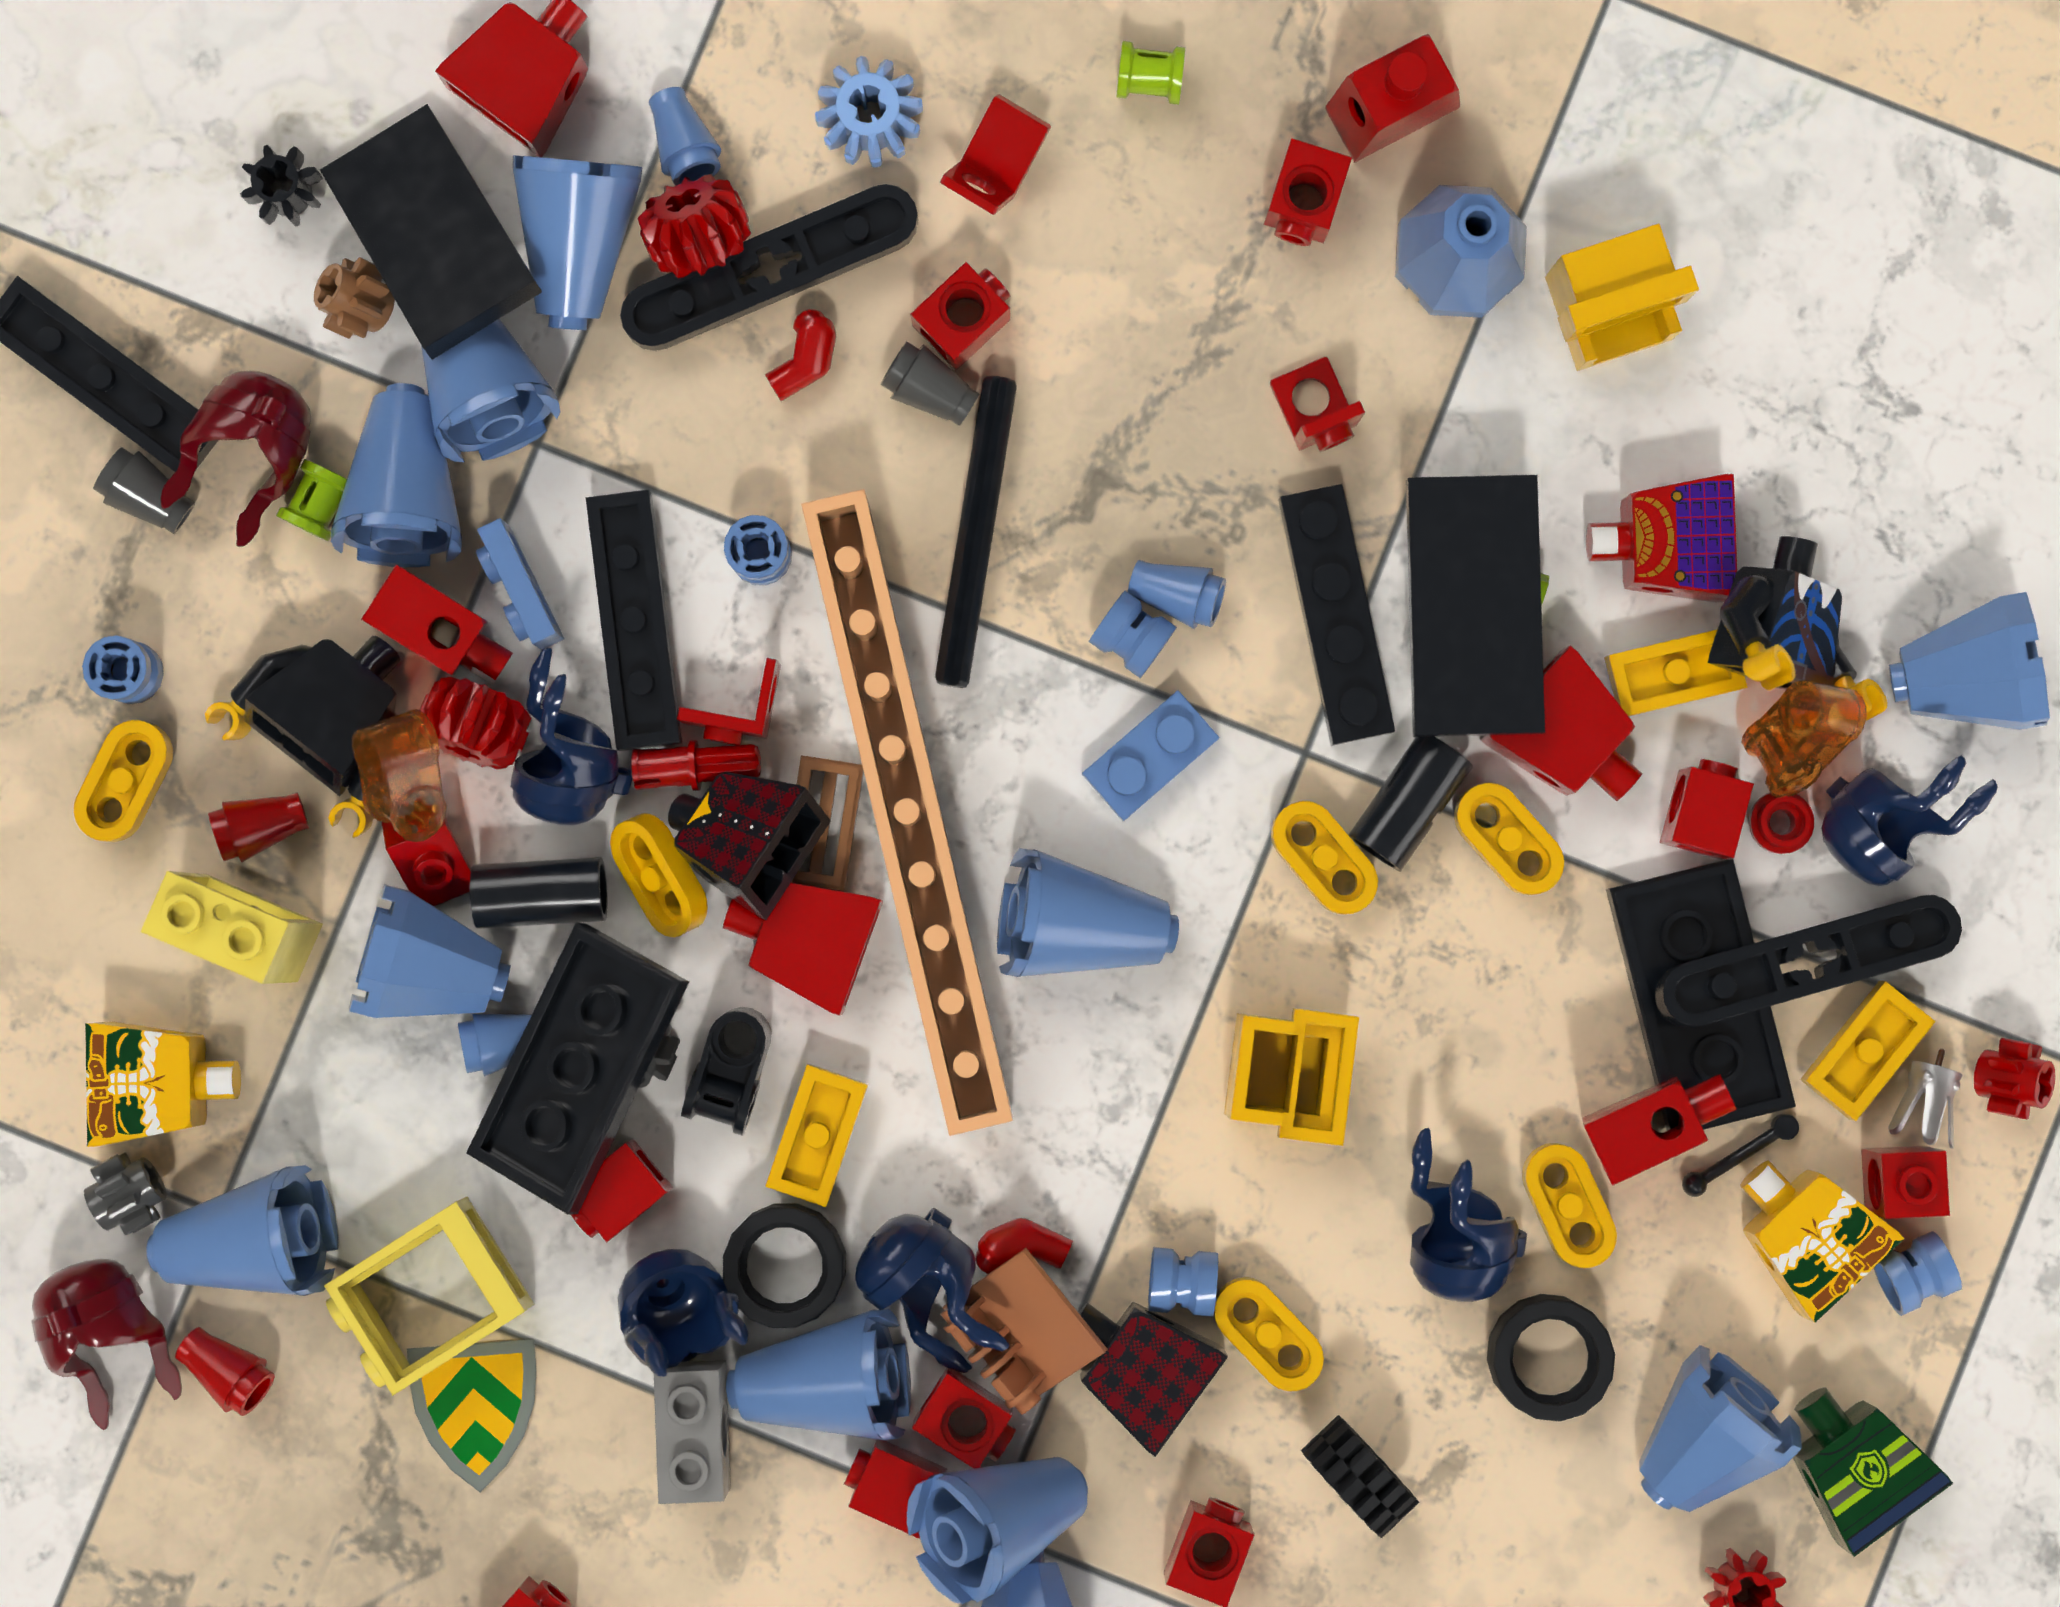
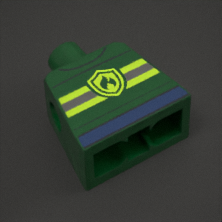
(1862, 1470)

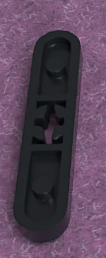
(830, 245)
(1752, 975)

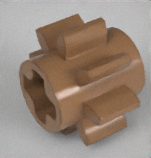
(353, 298)

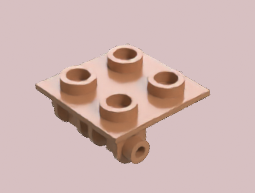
(1038, 1322)

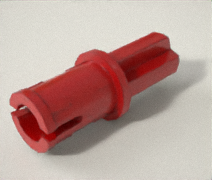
(691, 764)

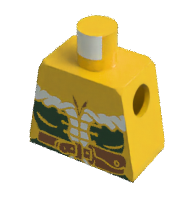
(150, 1081)
(1813, 1237)

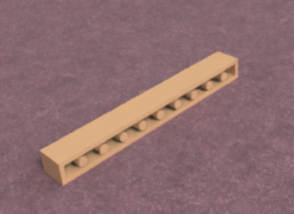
(907, 812)

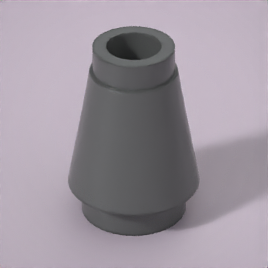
(928, 384)
(135, 488)

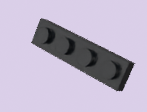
(96, 373)
(1336, 614)
(633, 620)

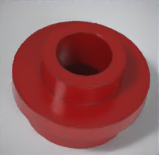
(1800, 827)

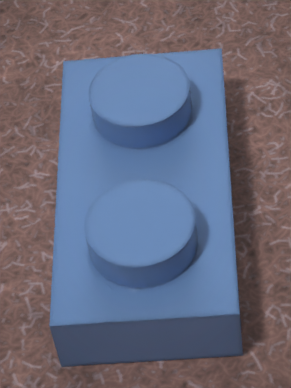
(505, 561)
(1150, 755)

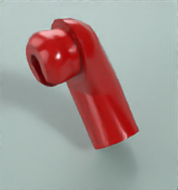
(811, 355)
(1012, 1237)

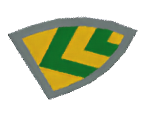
(477, 1406)

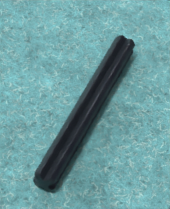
(975, 531)

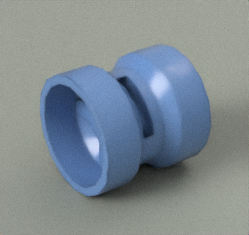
(765, 558)
(1132, 634)
(133, 677)
(1918, 1273)
(1183, 1282)

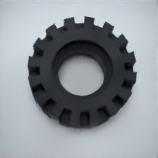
(1359, 1476)

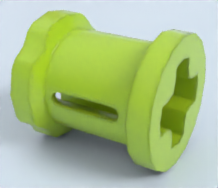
(1151, 72)
(314, 500)

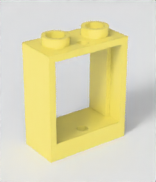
(227, 929)
(483, 1259)

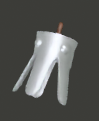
(1939, 1085)

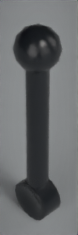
(1782, 1127)

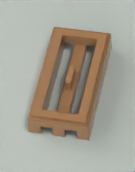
(831, 769)

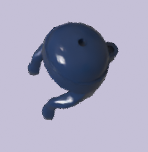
(575, 768)
(1877, 820)
(1467, 1243)
(909, 1264)
(676, 1309)

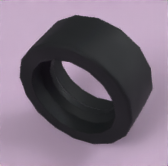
(766, 1311)
(1599, 1364)

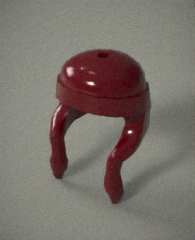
(241, 409)
(97, 1307)

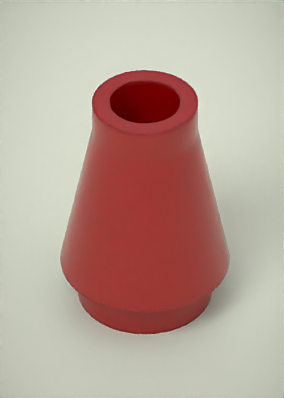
(255, 825)
(228, 1373)

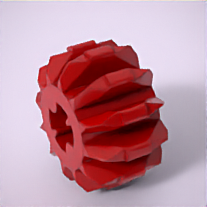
(694, 226)
(476, 722)

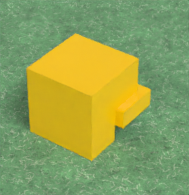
(1619, 296)
(1293, 1073)

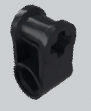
(728, 1074)

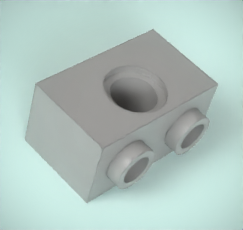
(692, 1433)

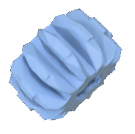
(857, 90)

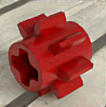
(2014, 1078)
(1728, 1583)

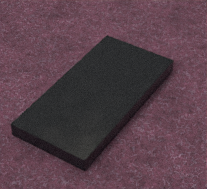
(430, 232)
(1475, 605)
(1680, 921)
(577, 1068)

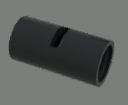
(1410, 800)
(538, 892)

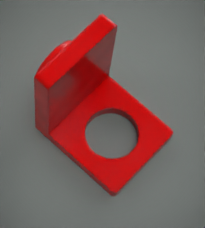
(998, 155)
(1330, 426)
(730, 729)
(430, 867)

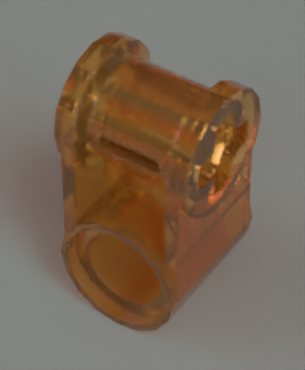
(1804, 732)
(402, 774)

